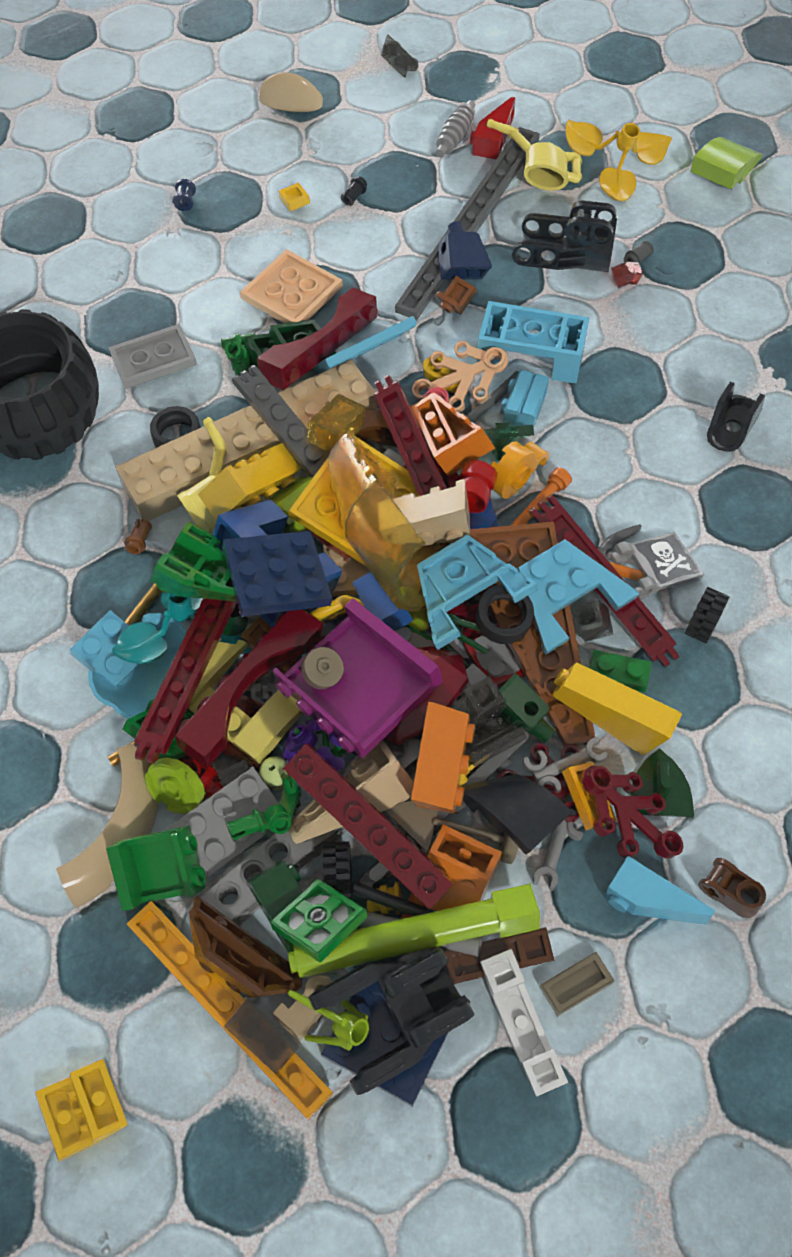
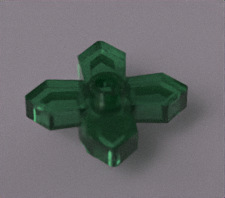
(505, 434)

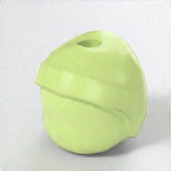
(271, 772)

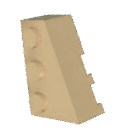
(438, 515)

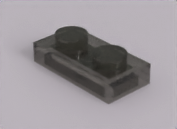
(261, 1036)

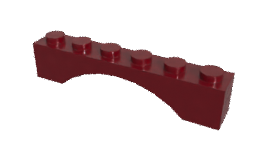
(289, 361)
(207, 730)

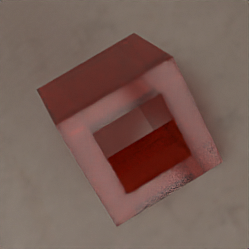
(627, 273)

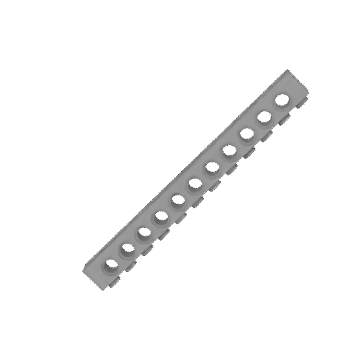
(300, 854)

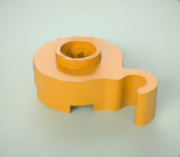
(517, 466)

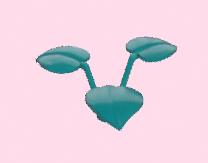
(144, 644)

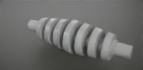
(455, 128)

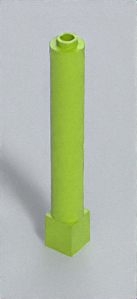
(506, 913)

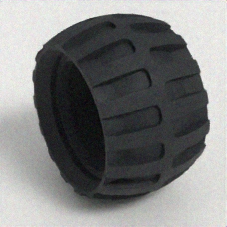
(63, 409)

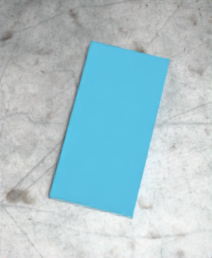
(366, 345)

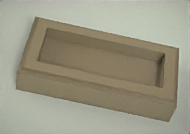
(576, 984)

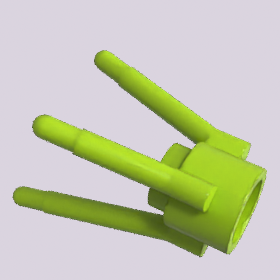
(349, 1026)

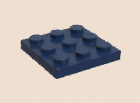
(276, 573)
(382, 1038)

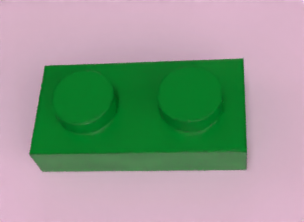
(623, 669)

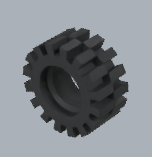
(707, 615)
(338, 867)

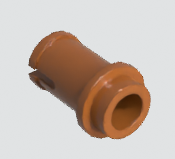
(136, 541)

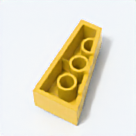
(250, 480)

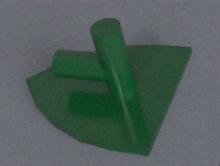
(664, 777)

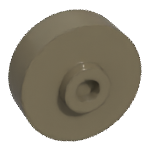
(322, 668)

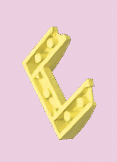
(267, 727)

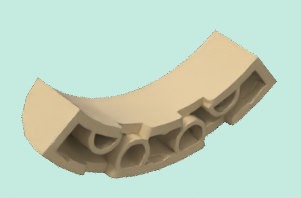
(134, 816)

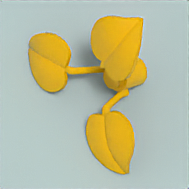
(618, 183)

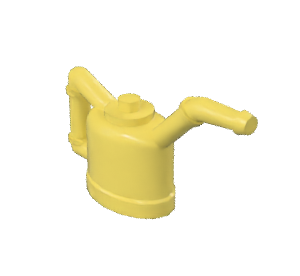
(544, 161)
(190, 498)

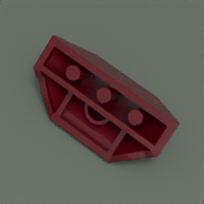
(454, 681)

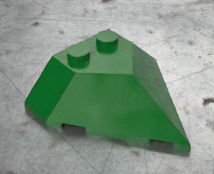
(194, 567)

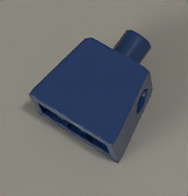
(462, 254)

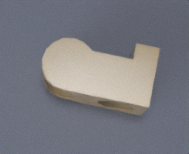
(299, 1018)

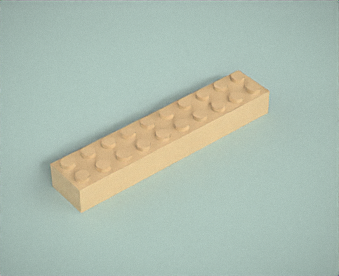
(164, 472)

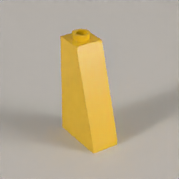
(616, 708)

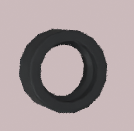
(169, 417)
(497, 634)

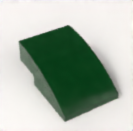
(279, 334)

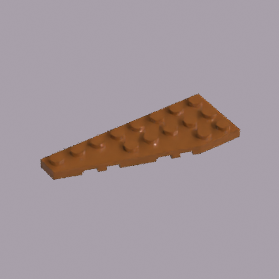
(517, 546)

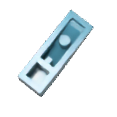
(650, 895)

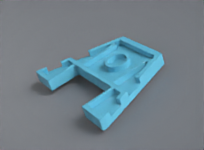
(458, 575)
(563, 577)

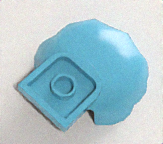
(118, 682)

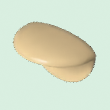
(290, 93)

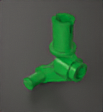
(237, 352)
(275, 818)

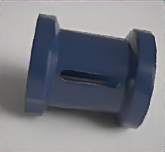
(182, 194)

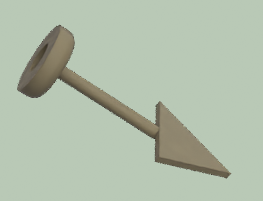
(420, 825)

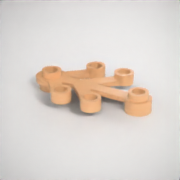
(464, 373)

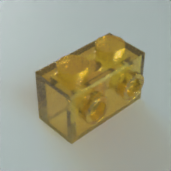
(334, 420)

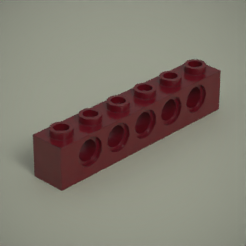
(368, 825)

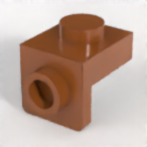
(456, 296)

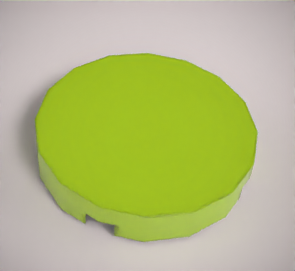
(174, 785)

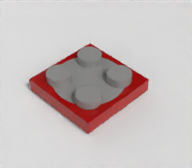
(497, 663)

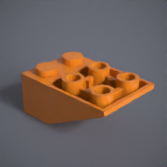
(468, 865)

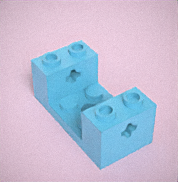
(559, 336)

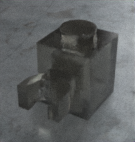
(591, 620)

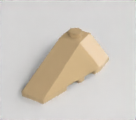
(375, 776)

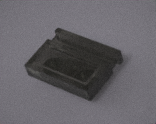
(493, 739)

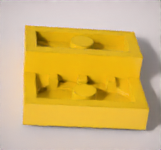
(81, 1110)

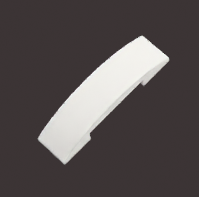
(522, 1023)

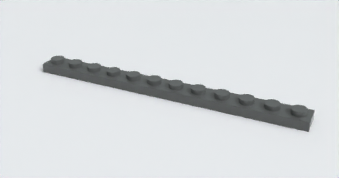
(472, 217)

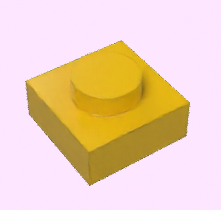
(294, 197)

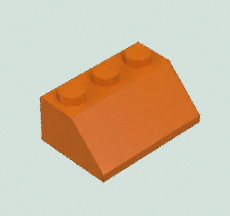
(442, 759)

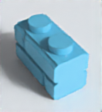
(525, 398)

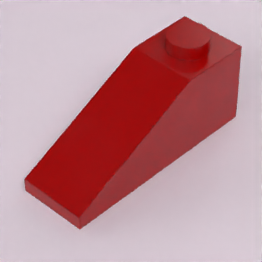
(489, 141)

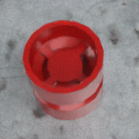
(479, 482)

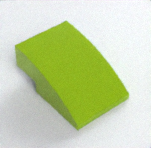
(725, 162)

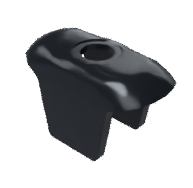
(733, 409)

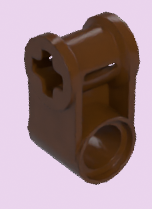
(731, 887)

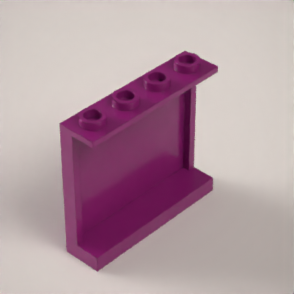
(379, 682)

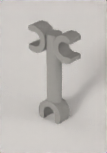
(544, 774)
(554, 851)

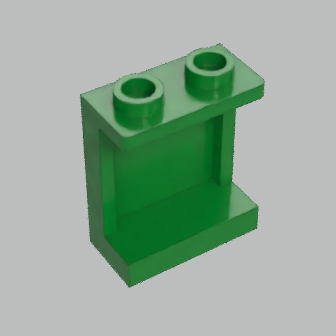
(156, 867)

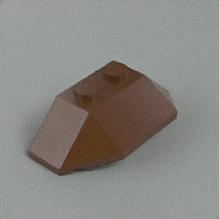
(237, 955)

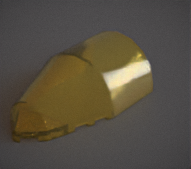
(376, 524)

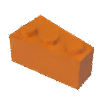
(450, 434)

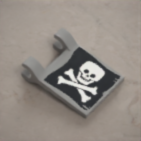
(662, 561)

